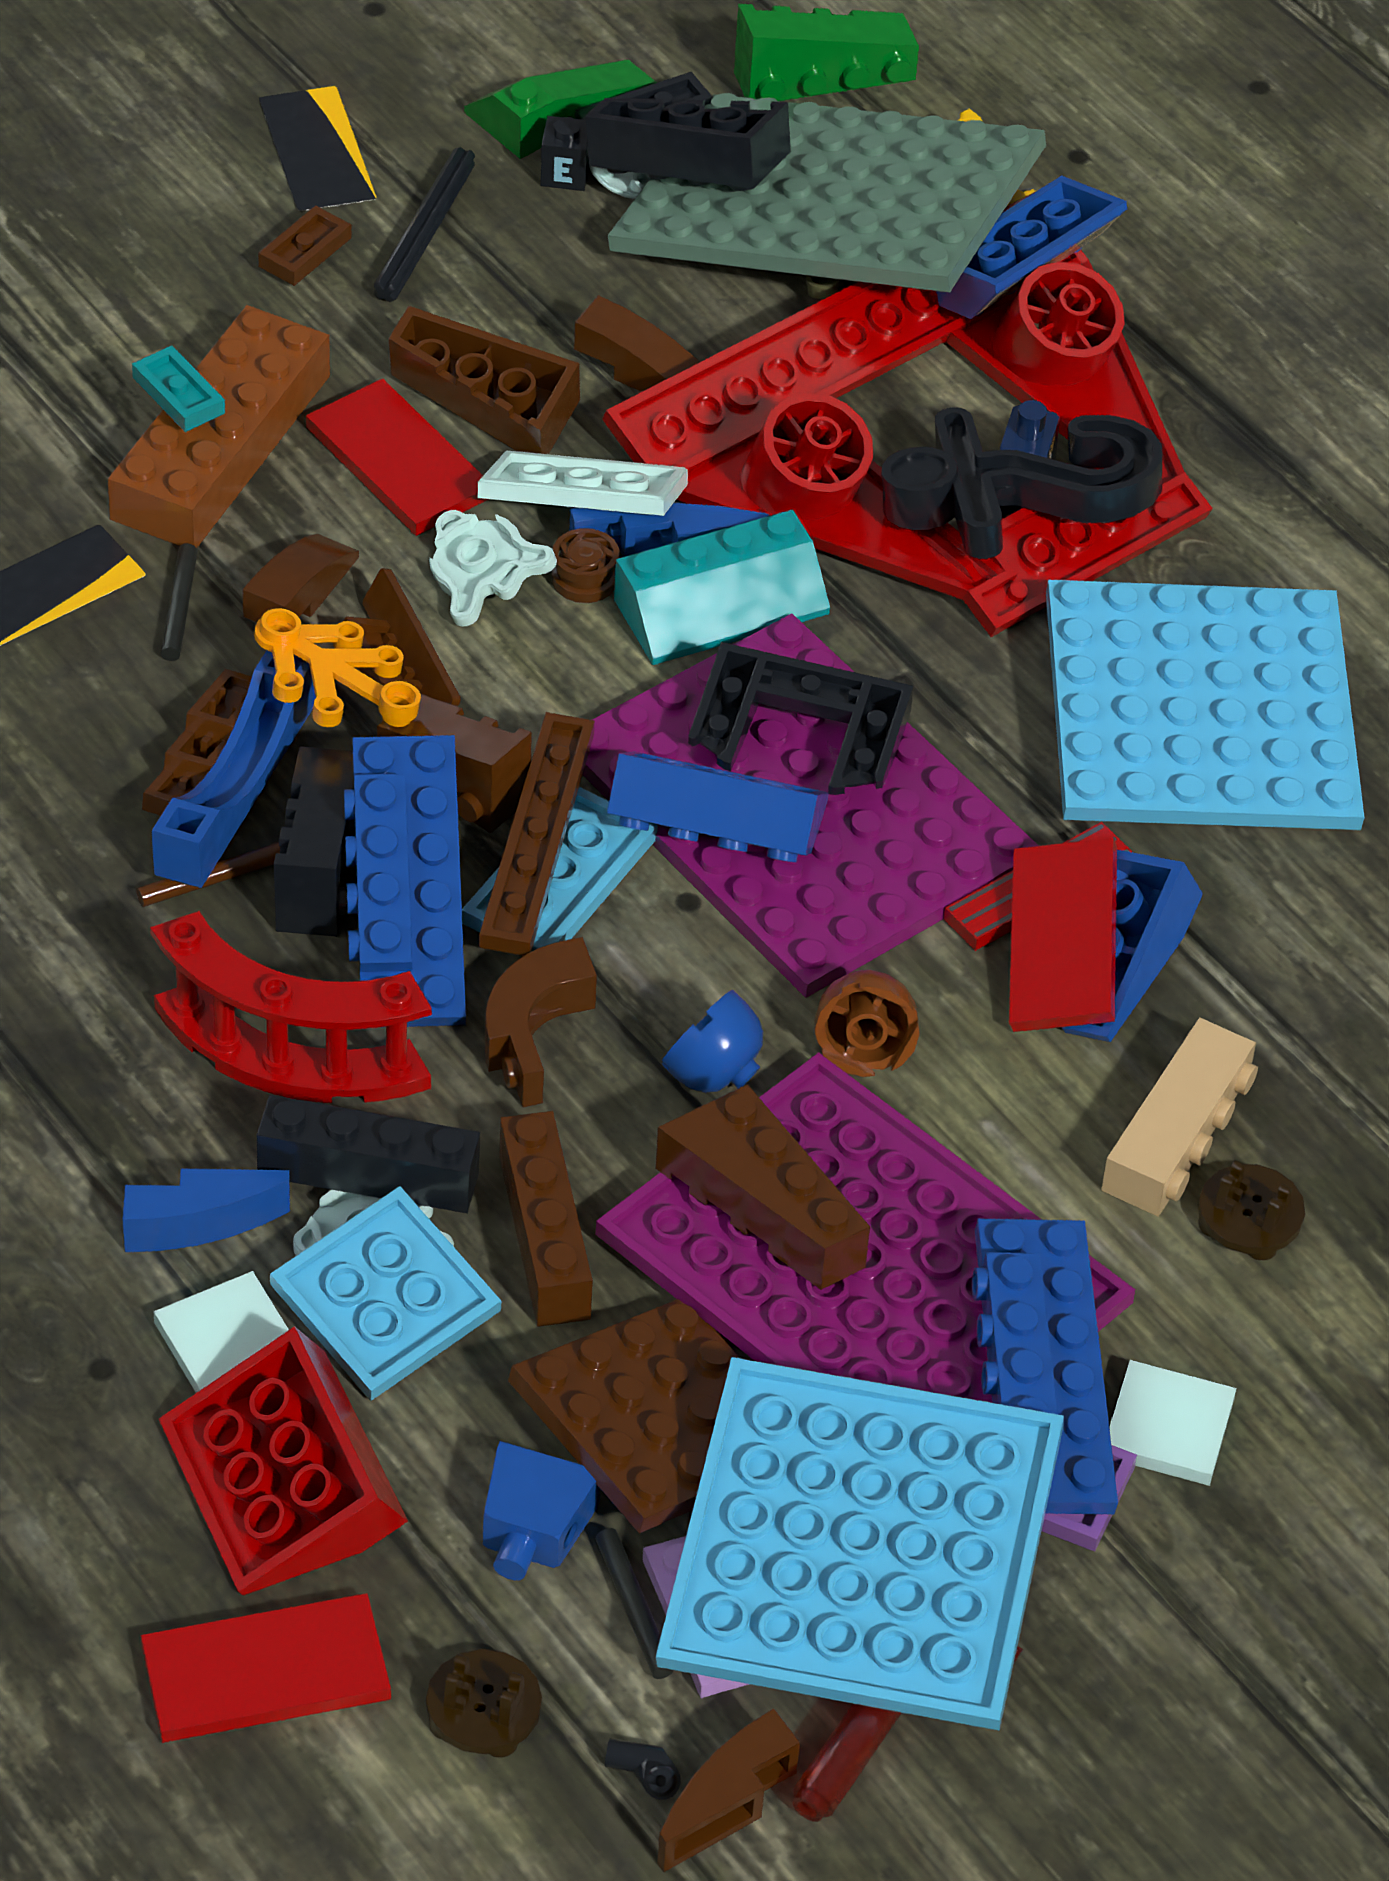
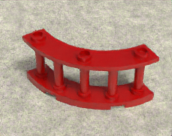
(219, 978)

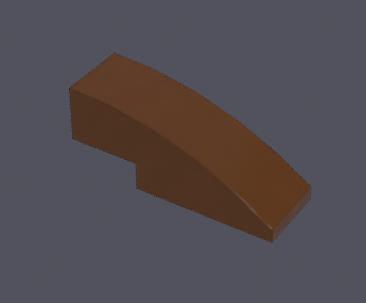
(631, 344)
(298, 577)
(729, 1789)

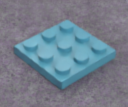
(385, 1293)

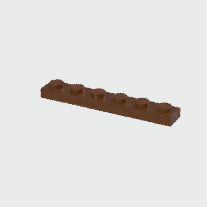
(537, 834)

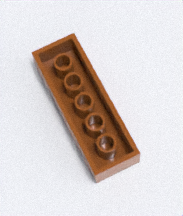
(185, 481)

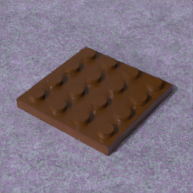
(635, 1406)

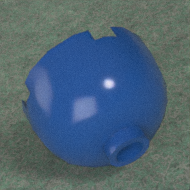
(718, 1047)

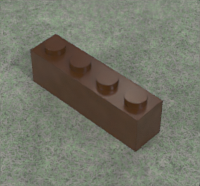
(545, 1219)

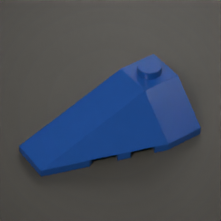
(1152, 917)

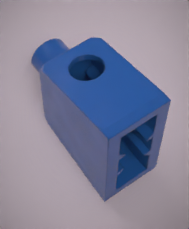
(535, 1509)

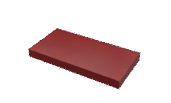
(397, 455)
(1063, 935)
(265, 1667)

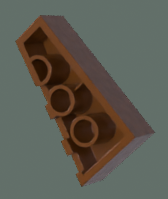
(486, 379)
(766, 1183)

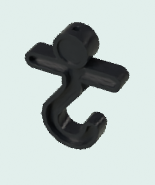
(961, 481)

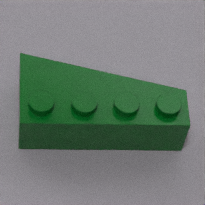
(820, 52)

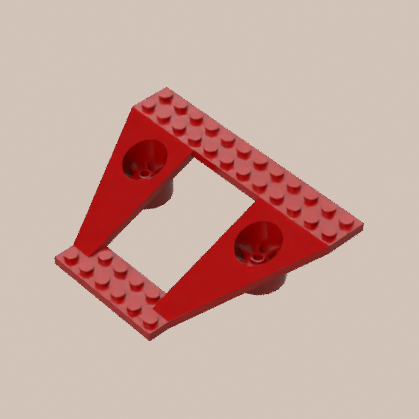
(780, 396)

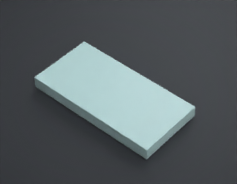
(583, 483)

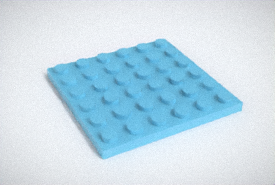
(1202, 705)
(862, 1543)

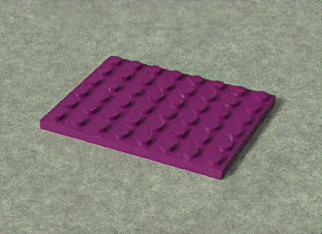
(880, 856)
(892, 1323)

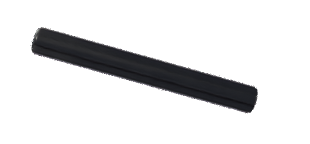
(424, 224)

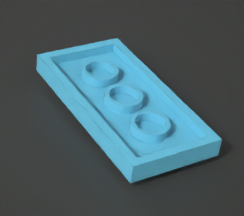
(589, 867)

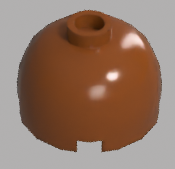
(867, 1023)

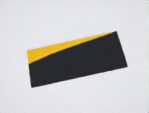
(317, 148)
(62, 581)

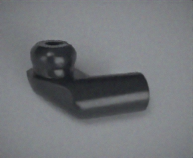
(648, 1763)

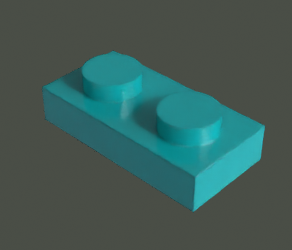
(178, 388)

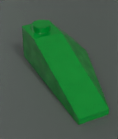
(520, 110)

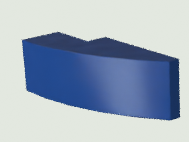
(203, 1208)

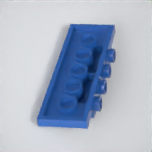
(407, 868)
(1047, 1347)

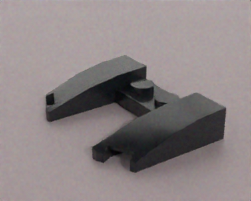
(870, 705)

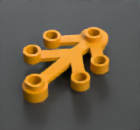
(285, 636)

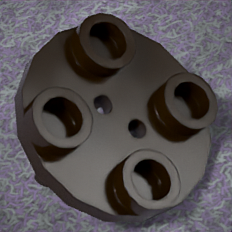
(1232, 1195)
(508, 1711)

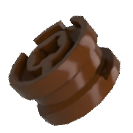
(585, 566)

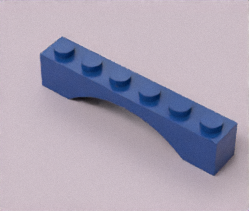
(204, 821)

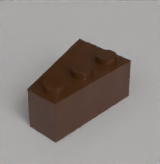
(488, 759)

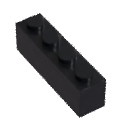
(369, 1153)

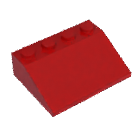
(282, 1465)

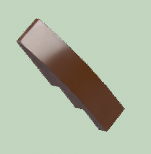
(201, 743)

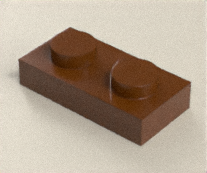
(304, 245)

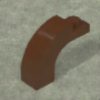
(527, 995)

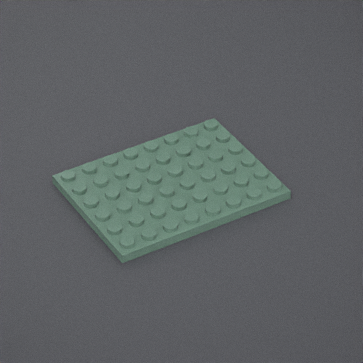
(851, 200)

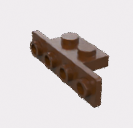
(396, 624)

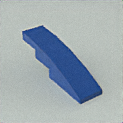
(645, 532)

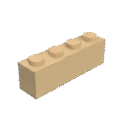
(1179, 1117)

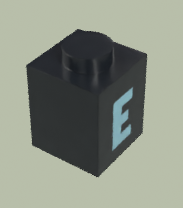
(564, 154)

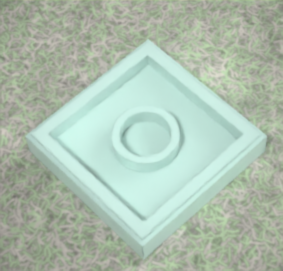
(219, 1328)
(1171, 1421)

